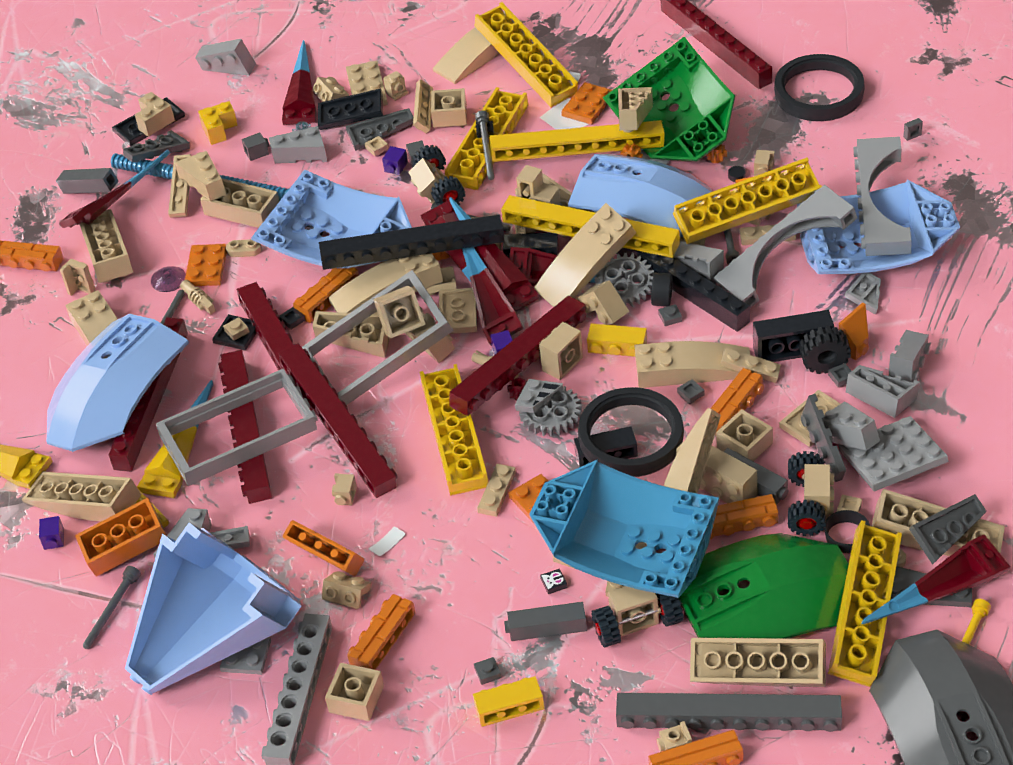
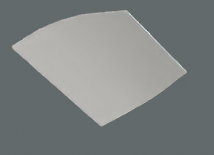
(557, 121)

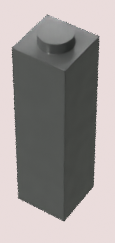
(87, 180)
(767, 481)
(546, 621)

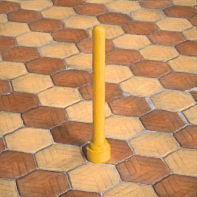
(979, 610)

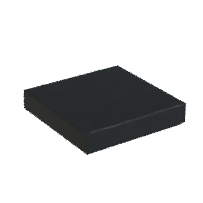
(243, 342)

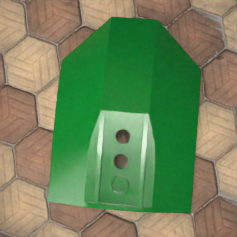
(702, 99)
(791, 588)

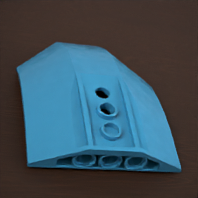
(600, 515)

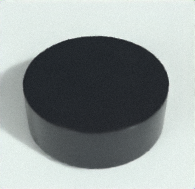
(736, 173)

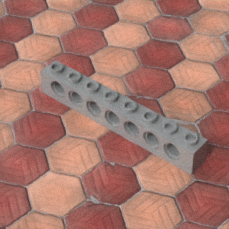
(297, 690)

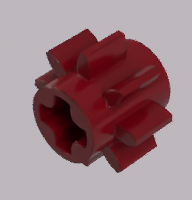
(516, 388)

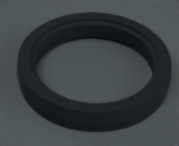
(819, 112)
(631, 396)

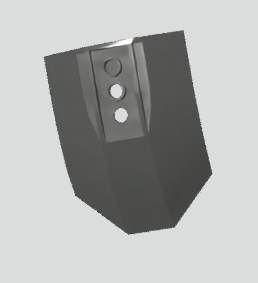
(924, 688)

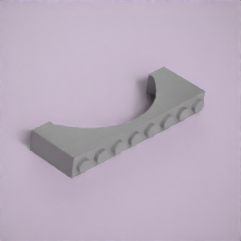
(818, 211)
(879, 232)

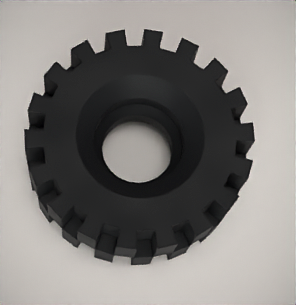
(821, 341)

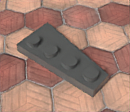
(380, 126)
(156, 147)
(822, 437)
(944, 528)
(905, 578)

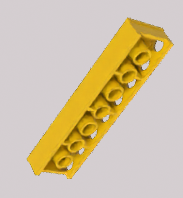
(525, 56)
(469, 160)
(745, 202)
(454, 434)
(866, 589)

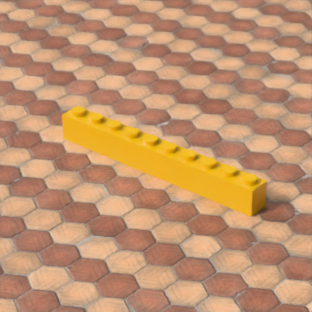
(574, 141)
(569, 221)

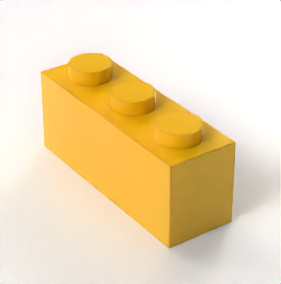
(615, 339)
(508, 701)

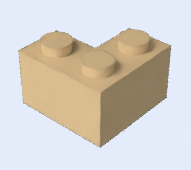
(154, 114)
(531, 186)
(605, 301)

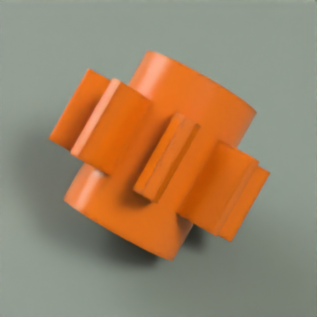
(631, 151)
(717, 154)

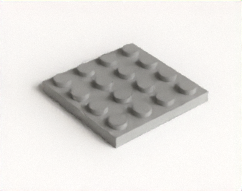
(899, 455)

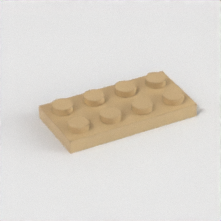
(365, 78)

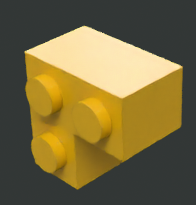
(216, 120)

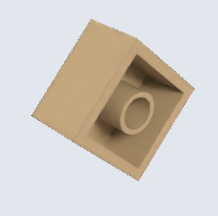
(448, 107)
(399, 311)
(561, 350)
(745, 435)
(354, 691)

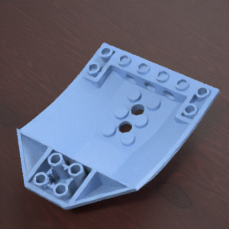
(637, 197)
(906, 204)
(327, 208)
(102, 393)

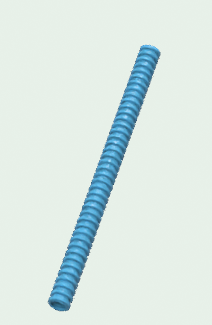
(165, 171)

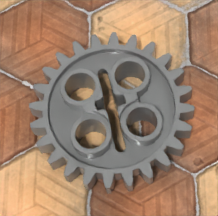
(627, 279)
(555, 415)

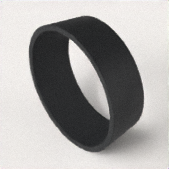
(841, 517)

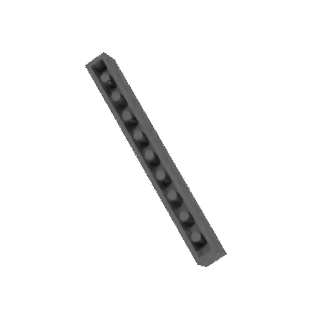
(729, 711)

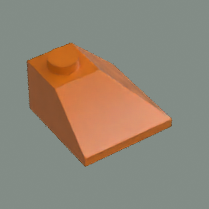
(856, 330)

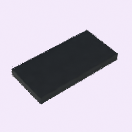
(350, 109)
(129, 131)

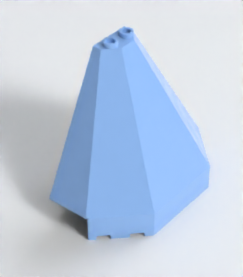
(202, 609)

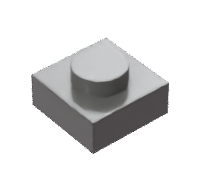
(913, 129)
(670, 315)
(839, 374)
(690, 391)
(487, 670)

